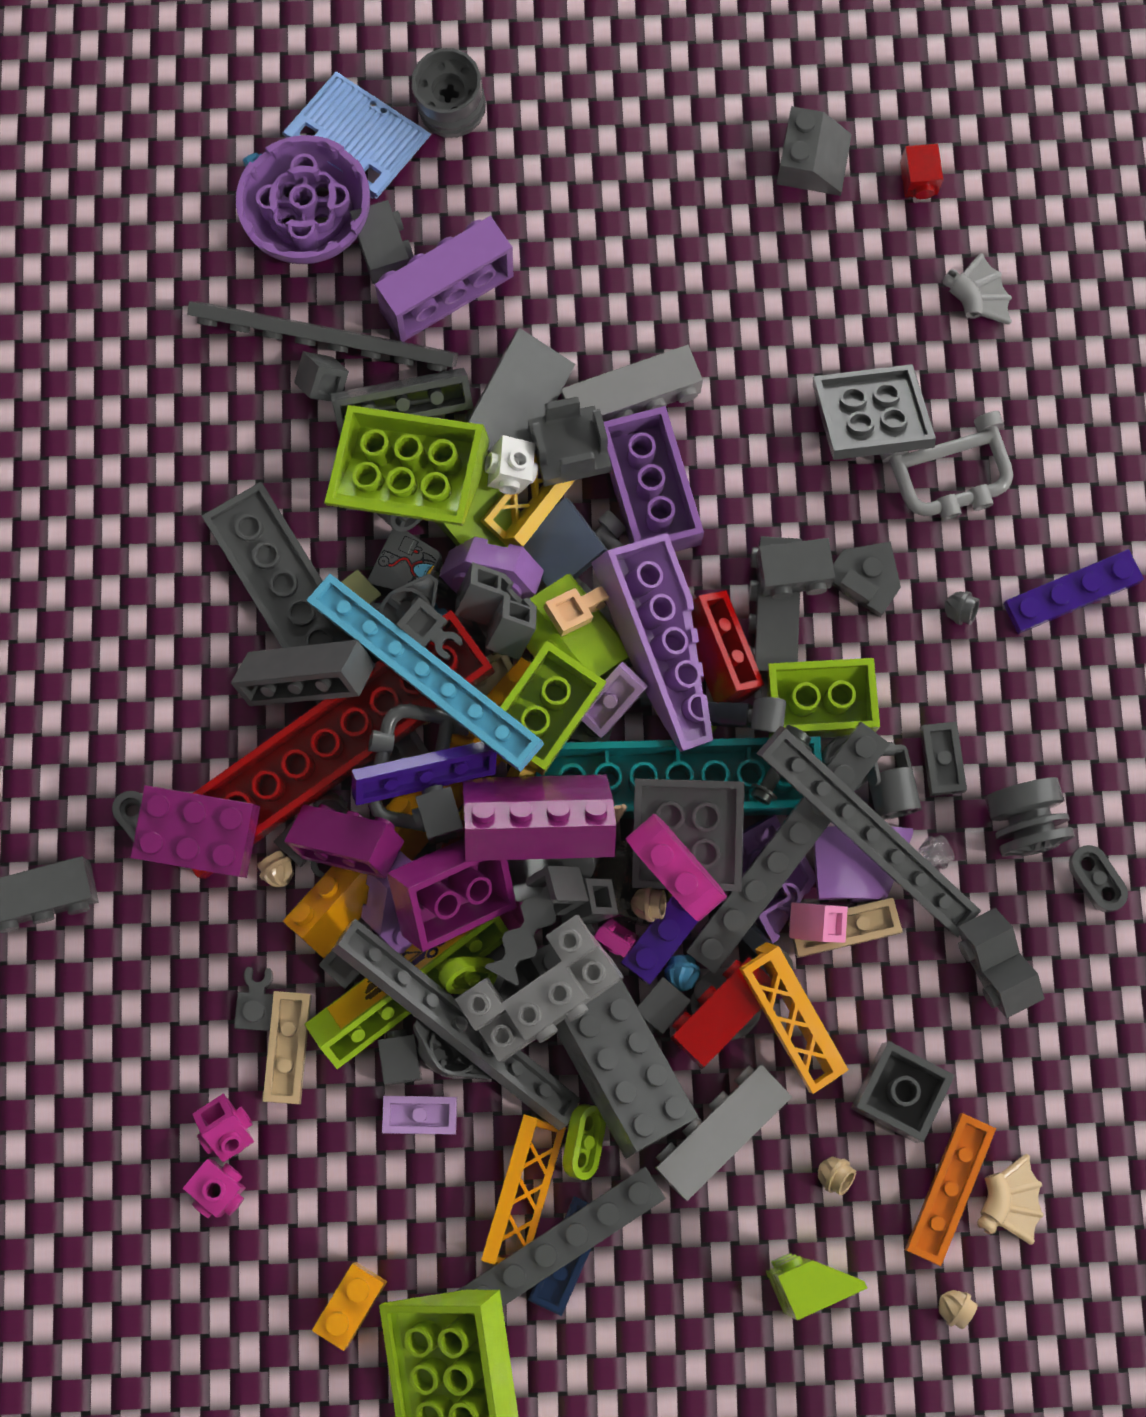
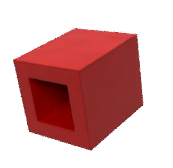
(921, 171)

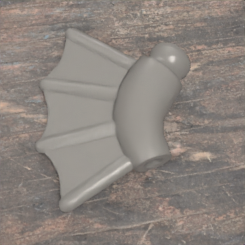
(980, 291)

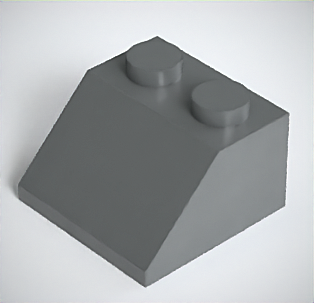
(814, 152)

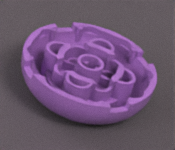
(301, 168)

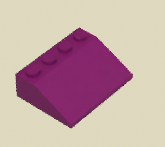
(538, 817)

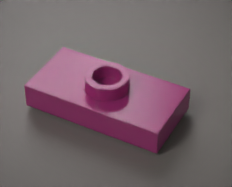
(616, 937)

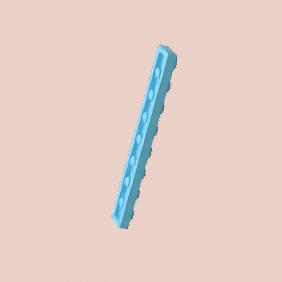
(426, 673)

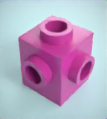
(223, 1128)
(202, 1187)

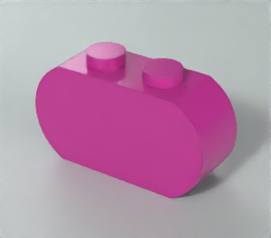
(676, 867)

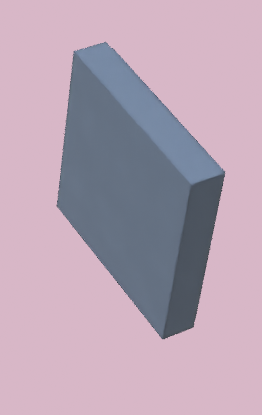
(564, 543)

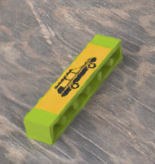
(368, 1012)

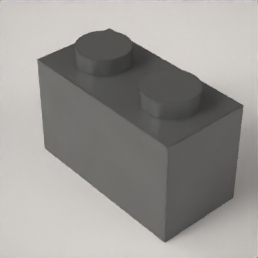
(382, 241)
(795, 568)

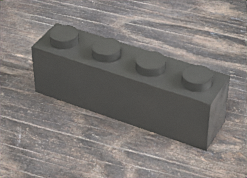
(419, 395)
(774, 621)
(303, 673)
(45, 892)

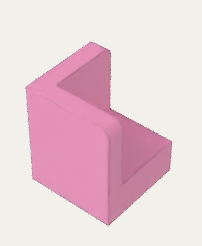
(818, 922)

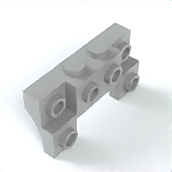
(546, 1001)

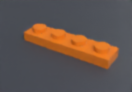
(950, 1189)

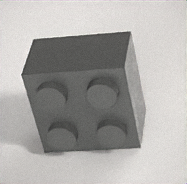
(902, 1092)

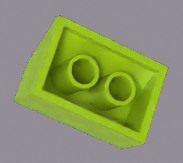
(592, 645)
(826, 695)
(809, 1286)

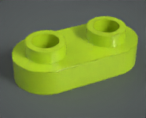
(463, 973)
(584, 1142)

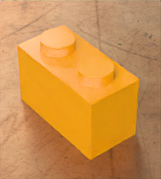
(349, 1306)

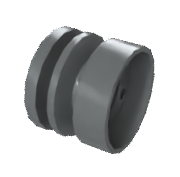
(449, 92)
(1029, 817)

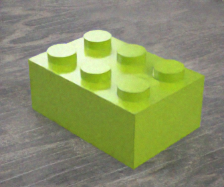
(552, 700)

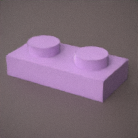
(618, 695)
(419, 1115)

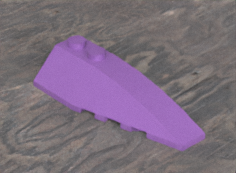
(656, 628)

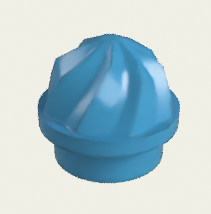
(682, 972)

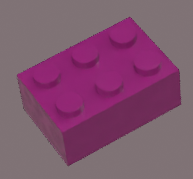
(195, 831)
(447, 895)

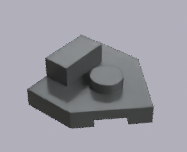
(868, 576)

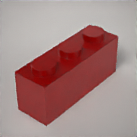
(724, 649)
(720, 1016)

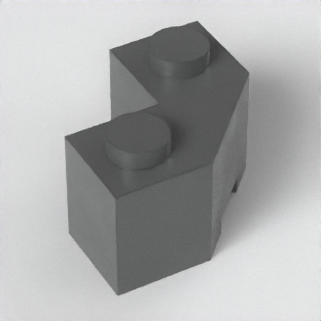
(489, 600)
(995, 956)

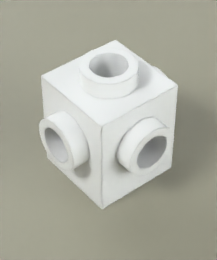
(511, 465)

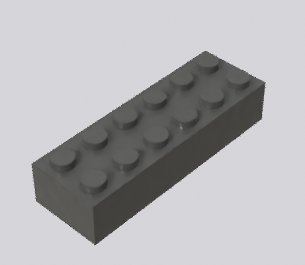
(620, 1064)

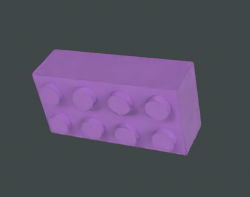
(445, 278)
(652, 479)

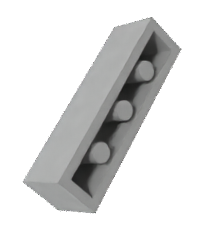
(641, 385)
(722, 1132)

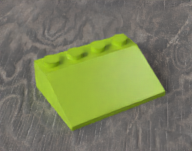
(407, 465)
(449, 1355)

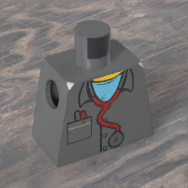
(405, 560)

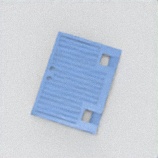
(370, 133)

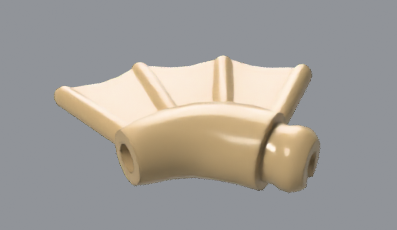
(1012, 1201)

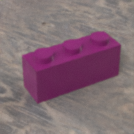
(345, 840)

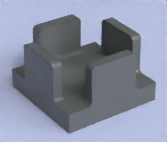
(569, 442)

